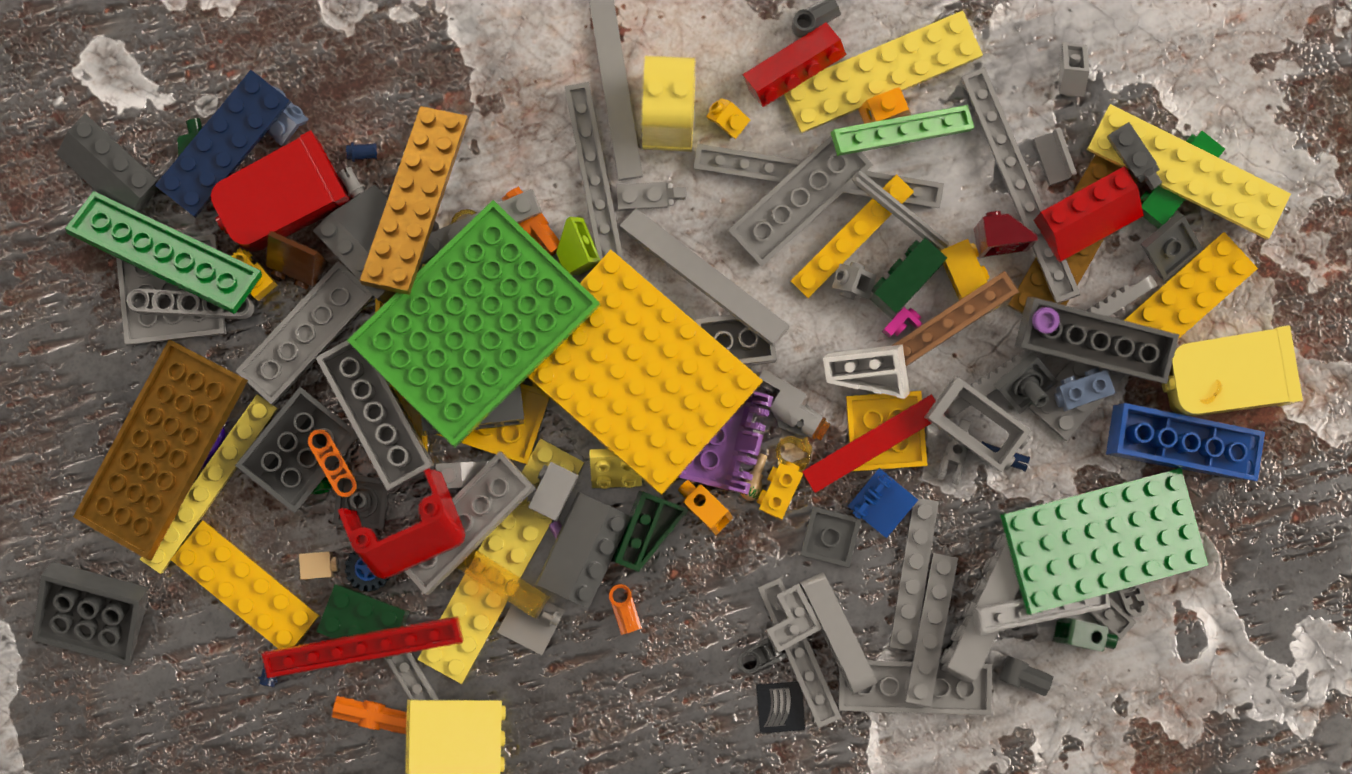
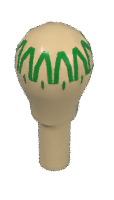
(756, 483)

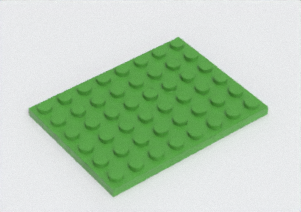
(474, 323)

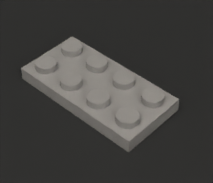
(1068, 422)

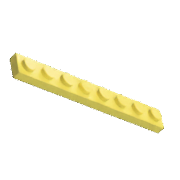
(213, 479)

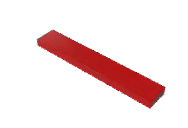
(869, 445)

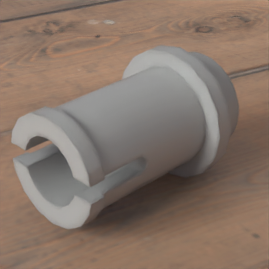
(351, 183)

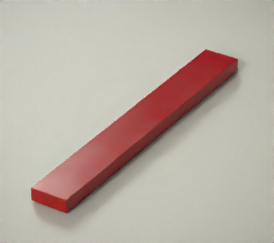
(362, 647)

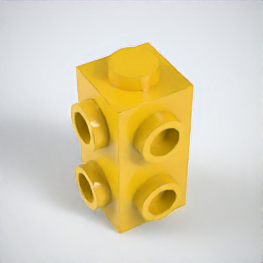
(781, 489)

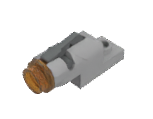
(789, 409)

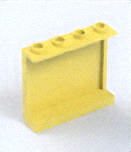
(454, 737)

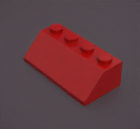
(1090, 214)

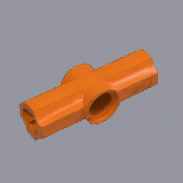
(537, 227)
(370, 714)

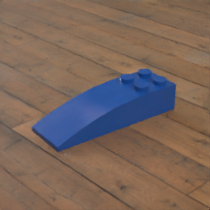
(1184, 442)

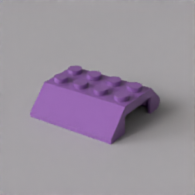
(721, 458)

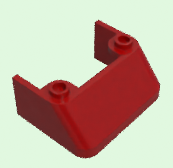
(435, 535)

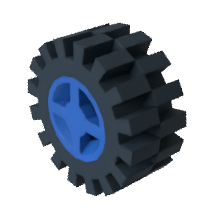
(358, 573)

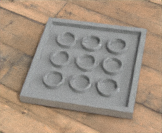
(158, 328)

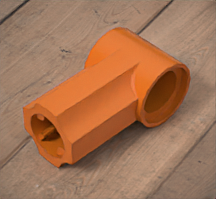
(625, 611)

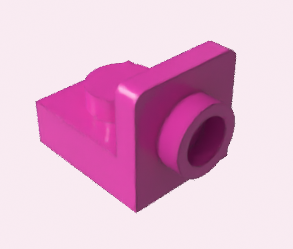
(897, 324)

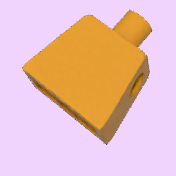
(884, 106)
(711, 513)

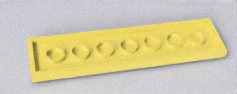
(891, 65)
(1198, 175)

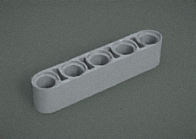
(177, 306)
(838, 633)

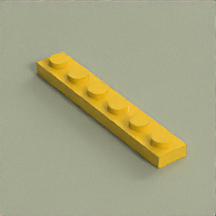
(848, 239)

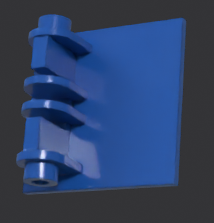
(882, 503)

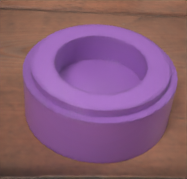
(1045, 320)

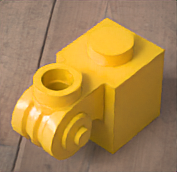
(266, 282)

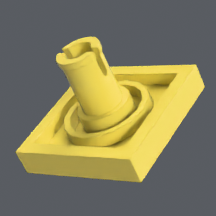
(610, 471)

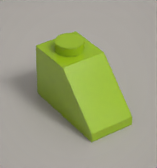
(576, 247)

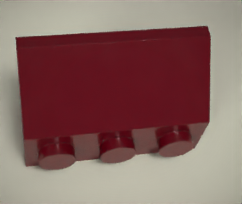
(1002, 235)

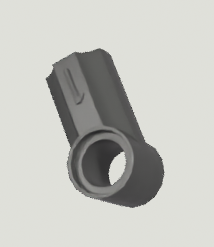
(816, 16)
(1021, 674)

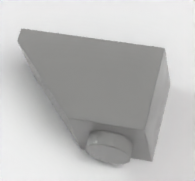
(1073, 69)

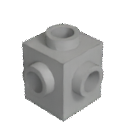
(853, 281)

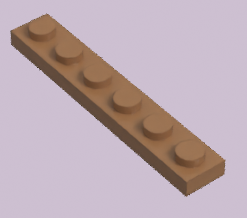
(957, 317)

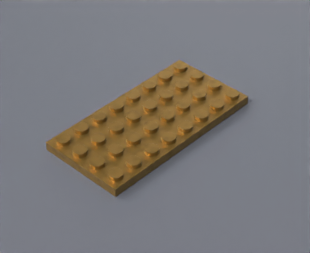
(160, 449)

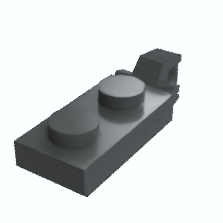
(1135, 155)

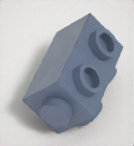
(1079, 392)

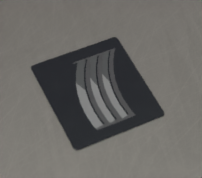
(780, 707)

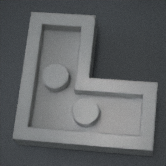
(799, 623)

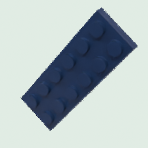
(223, 143)

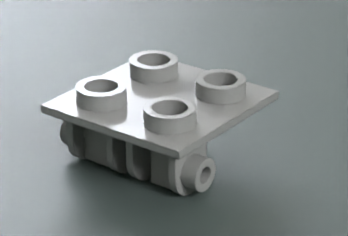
(530, 631)

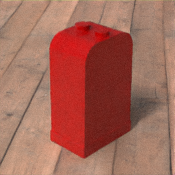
(278, 194)

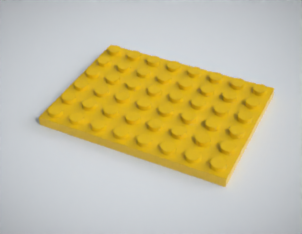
(644, 376)

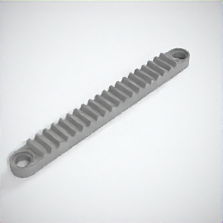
(1106, 307)

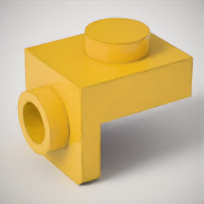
(728, 117)

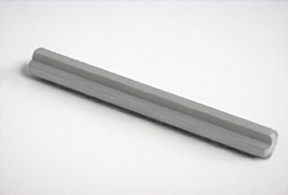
(899, 210)

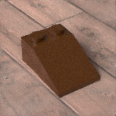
(294, 261)

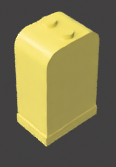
(668, 103)
(1252, 367)

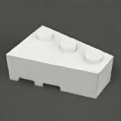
(869, 369)

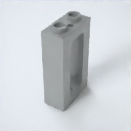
(1017, 431)

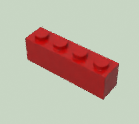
(794, 64)

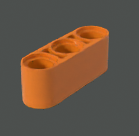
(331, 450)

